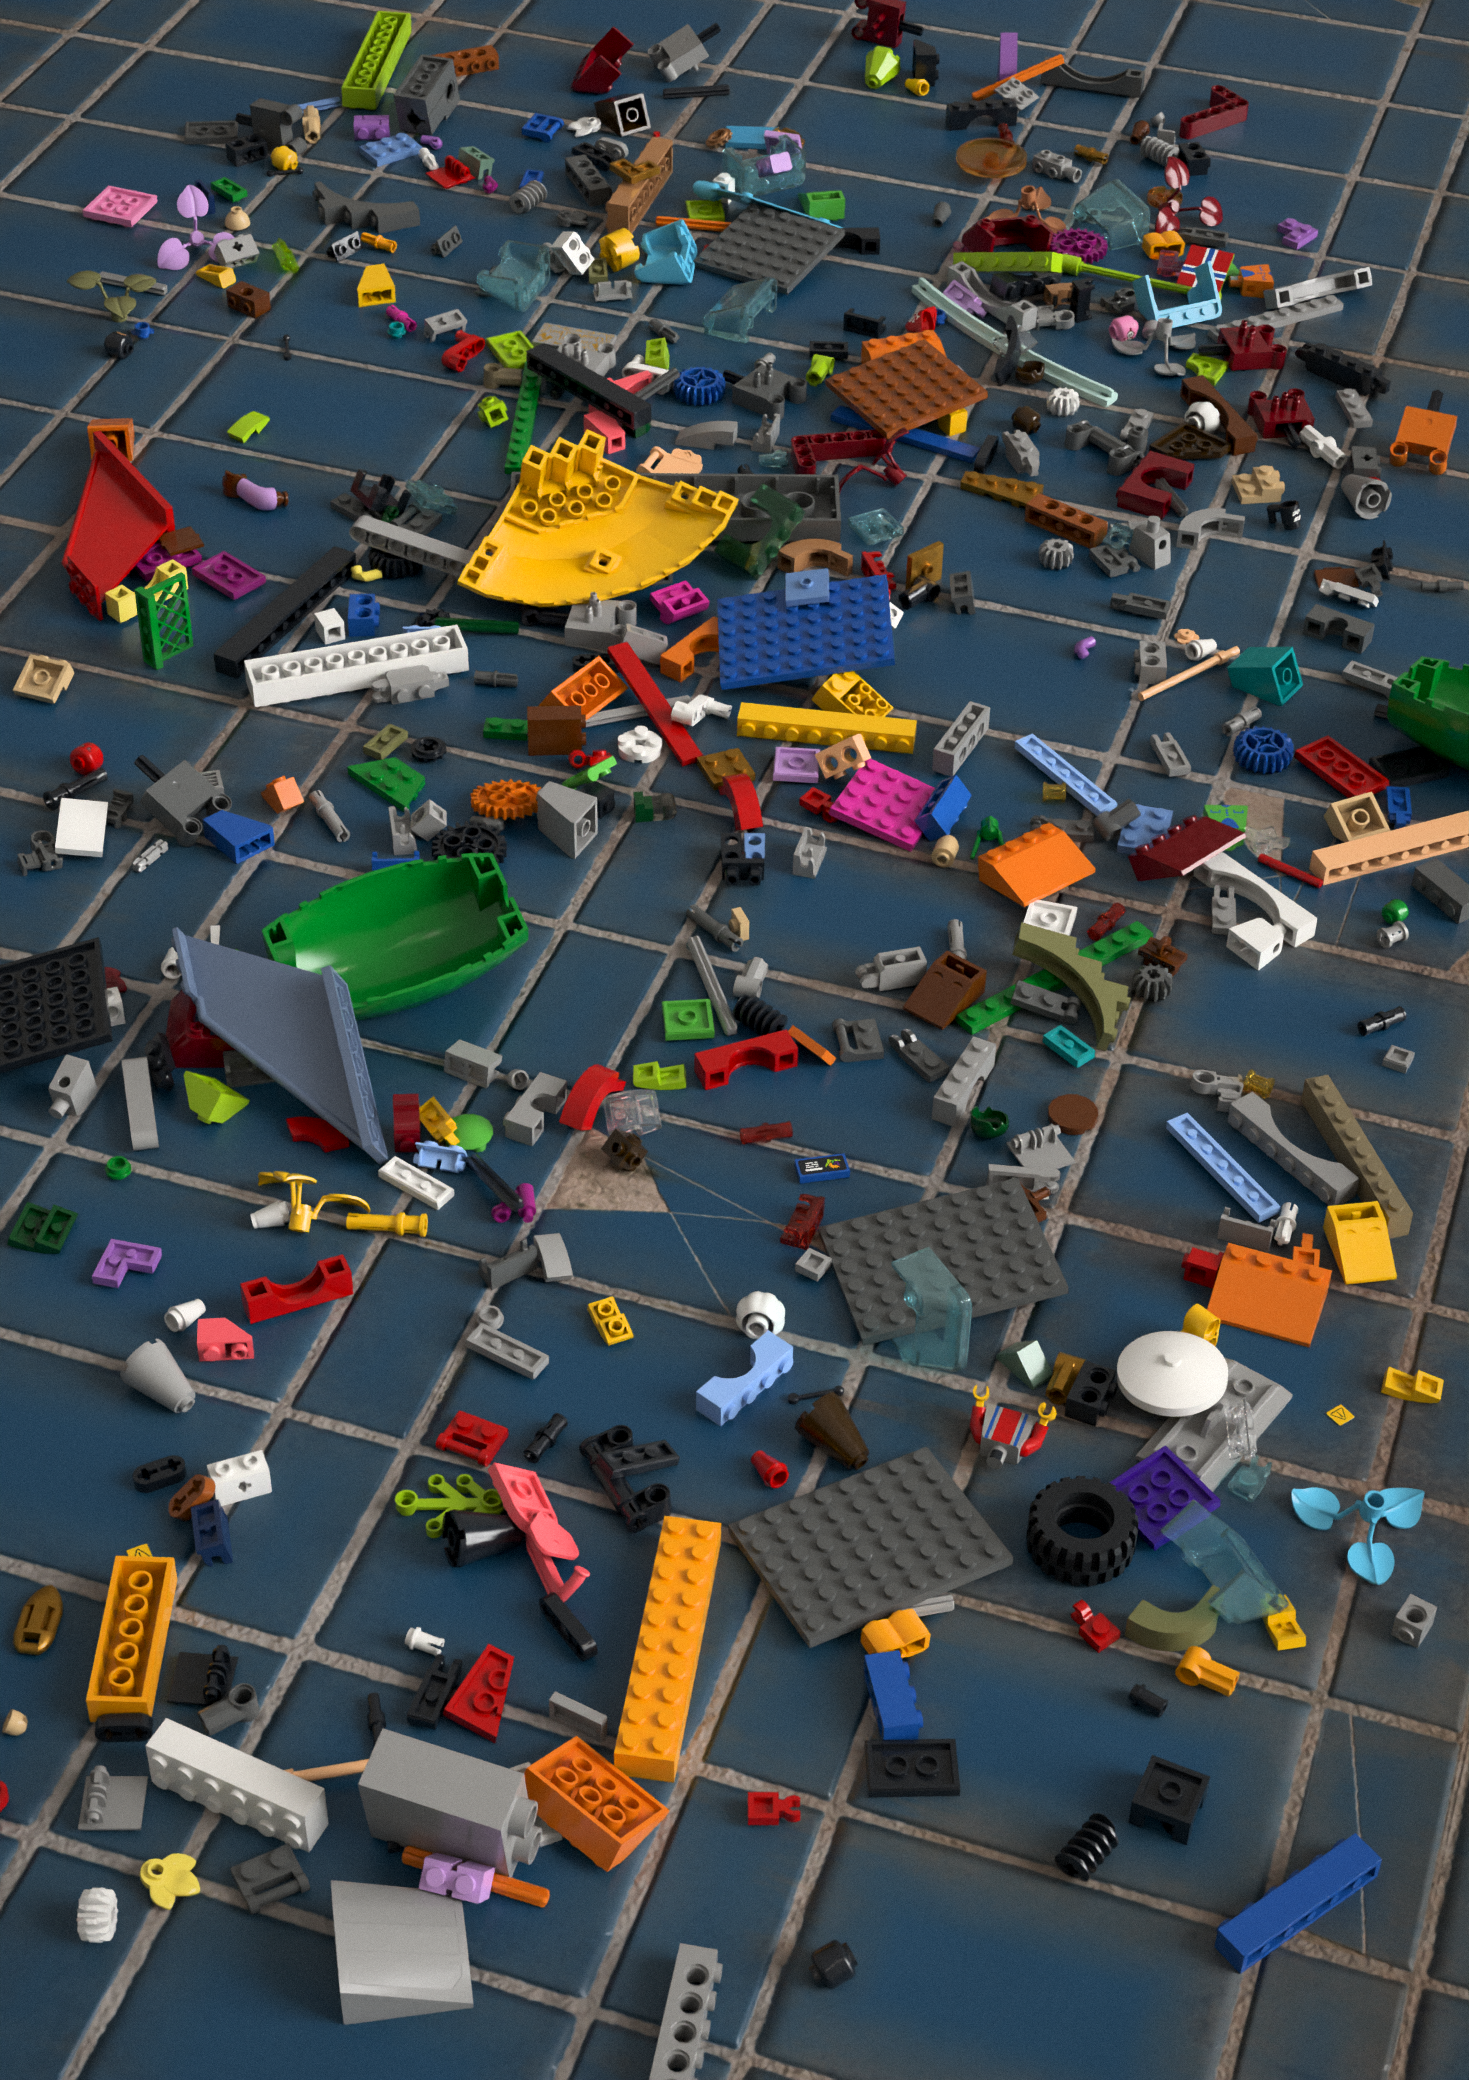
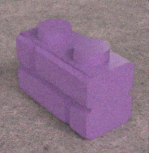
(371, 127)

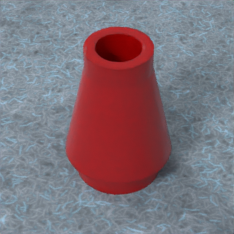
(771, 1470)

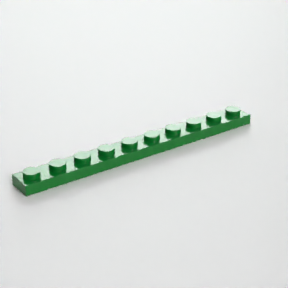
(523, 420)
(1104, 950)

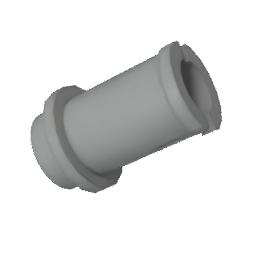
(768, 357)

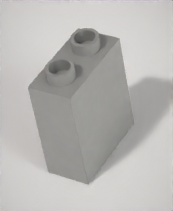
(448, 1803)

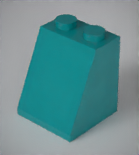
(1267, 673)

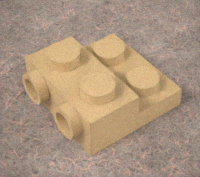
(1260, 486)
(43, 678)

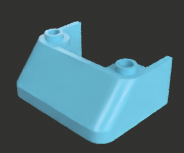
(1202, 299)

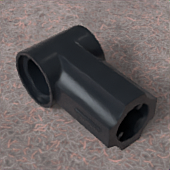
(921, 590)

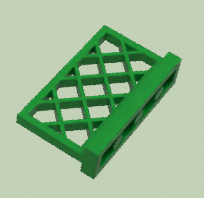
(150, 624)

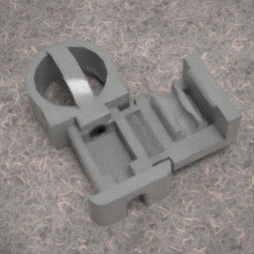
(1047, 317)
(1227, 1087)

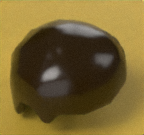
(1030, 373)

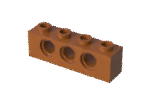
(473, 60)
(1066, 521)

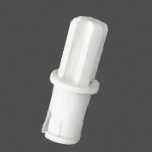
(428, 159)
(1286, 1223)

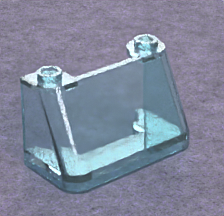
(1118, 213)
(519, 276)
(738, 307)

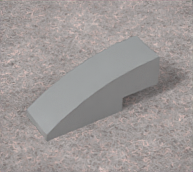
(708, 434)

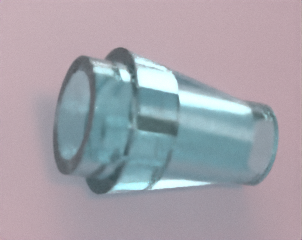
(774, 459)

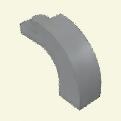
(1206, 523)

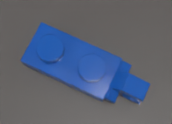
(1398, 806)

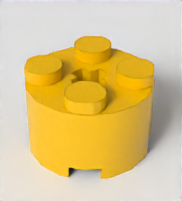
(619, 249)

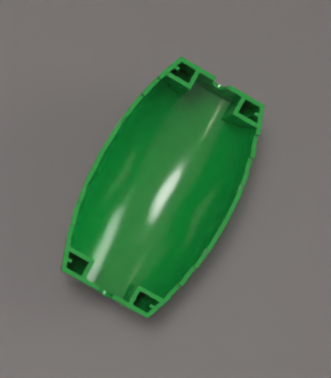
(1433, 708)
(404, 931)

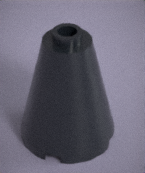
(477, 1535)

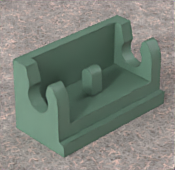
(476, 161)

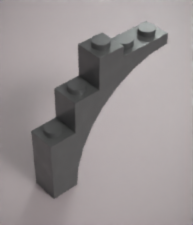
(359, 214)

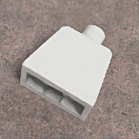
(1256, 941)

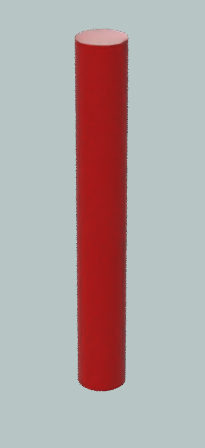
(1289, 870)

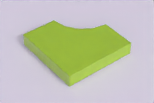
(1207, 366)

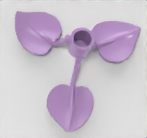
(172, 253)

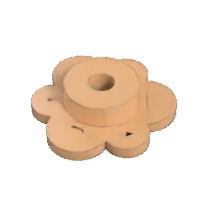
(1185, 636)

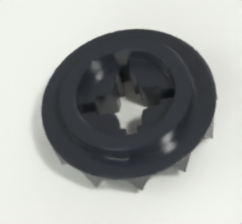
(427, 618)
(428, 743)

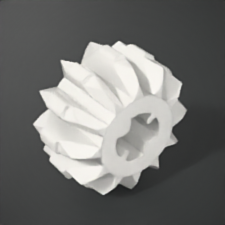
(1062, 401)
(97, 1915)

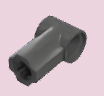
(1111, 823)
(230, 1710)

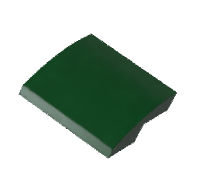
(42, 1229)

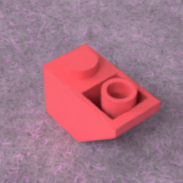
(222, 1340)

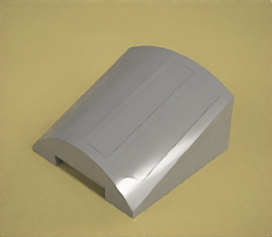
(399, 1952)

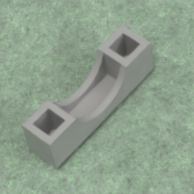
(953, 1094)

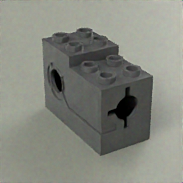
(427, 95)

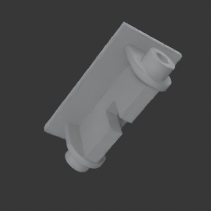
(620, 291)

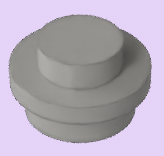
(491, 1317)

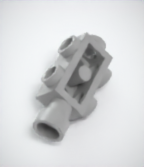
(1055, 166)

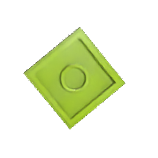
(705, 210)

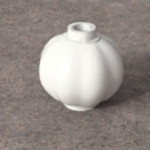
(1203, 416)
(756, 1312)

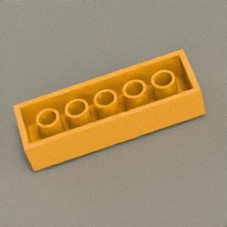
(132, 1636)

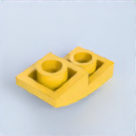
(609, 1321)

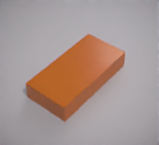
(811, 1045)

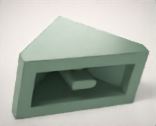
(1027, 1363)

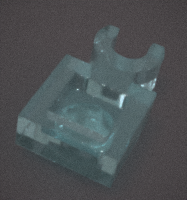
(1250, 1481)

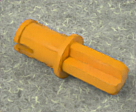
(379, 242)

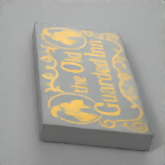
(554, 334)

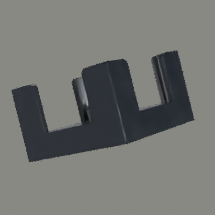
(379, 495)
(1169, 1795)

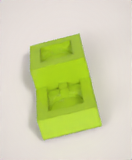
(247, 425)
(653, 1077)

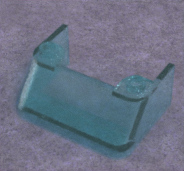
(941, 1314)
(1228, 1563)

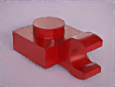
(1096, 1630)

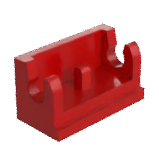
(871, 568)

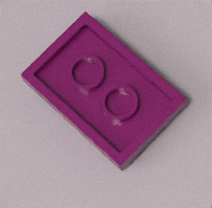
(157, 556)
(229, 575)

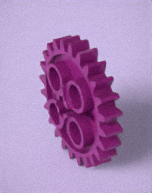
(1079, 243)

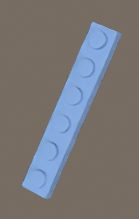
(1061, 771)
(1223, 1168)

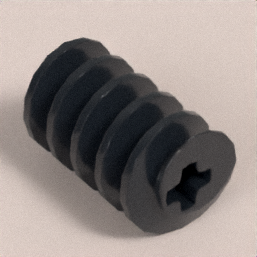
(759, 1016)
(1088, 1848)

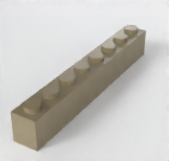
(1355, 1152)

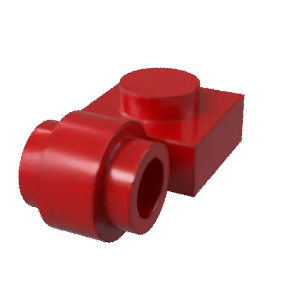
(589, 759)
(818, 801)

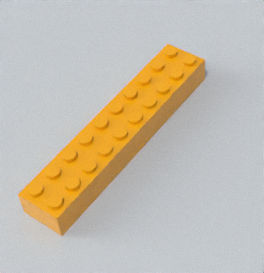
(668, 1650)

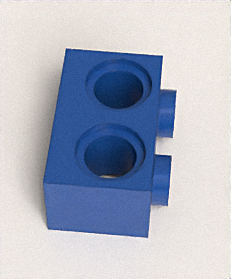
(363, 614)

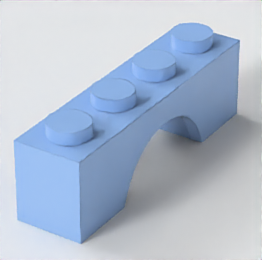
(724, 1397)

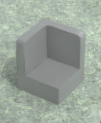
(1166, 135)

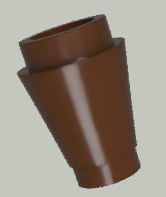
(1139, 132)

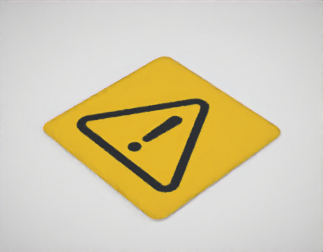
(1340, 1415)
(142, 1550)

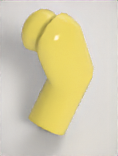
(367, 576)

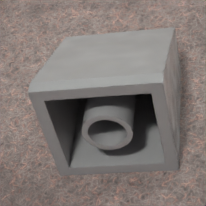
(567, 817)

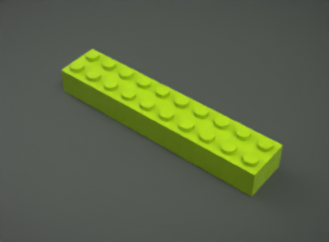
(376, 60)

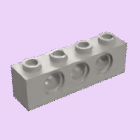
(961, 738)

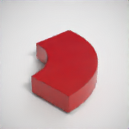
(317, 1132)

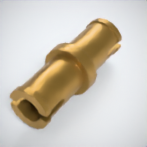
(1091, 154)

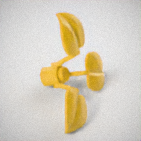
(300, 1213)

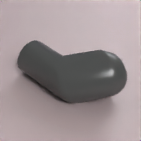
(490, 821)

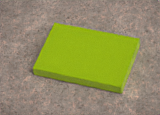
(510, 349)

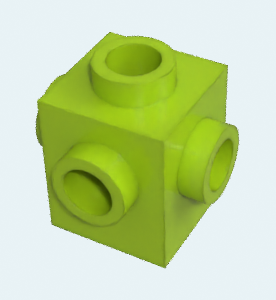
(492, 411)

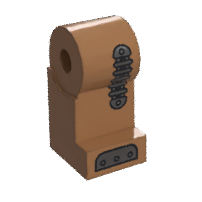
(1059, 293)

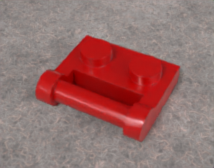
(474, 1432)

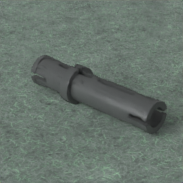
(720, 932)

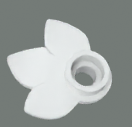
(585, 126)

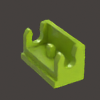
(657, 353)

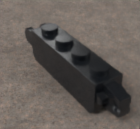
(1342, 369)

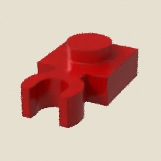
(766, 1808)

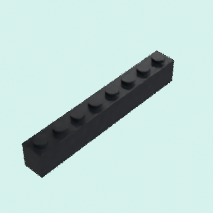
(589, 386)

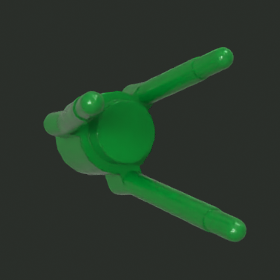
(988, 831)

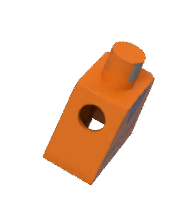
(1253, 280)

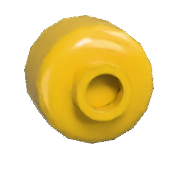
(284, 158)

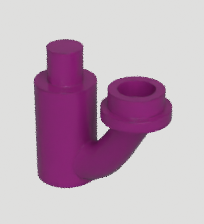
(526, 1192)

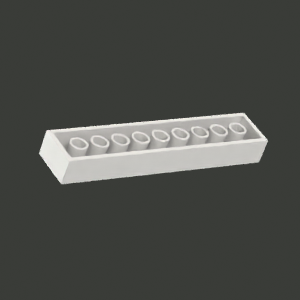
(352, 665)

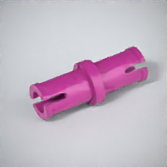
(401, 316)

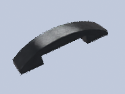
(1007, 365)

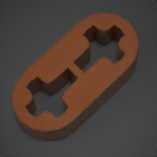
(194, 1492)

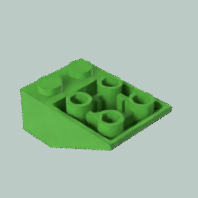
(823, 204)

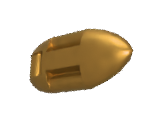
(38, 1621)

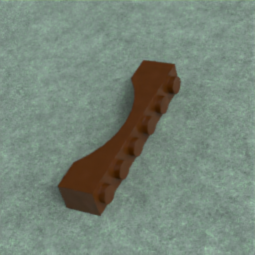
(1237, 430)

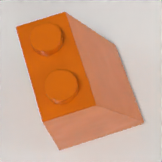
(118, 431)

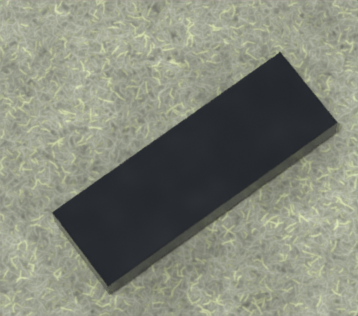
(637, 1459)

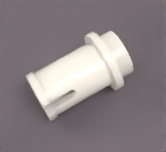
(420, 1640)

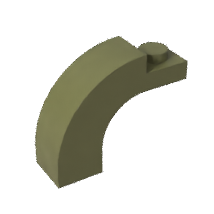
(1173, 1630)

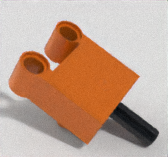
(1425, 434)

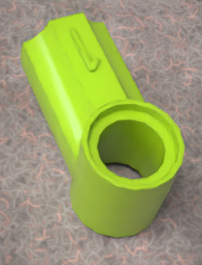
(819, 368)

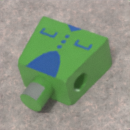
(1231, 815)

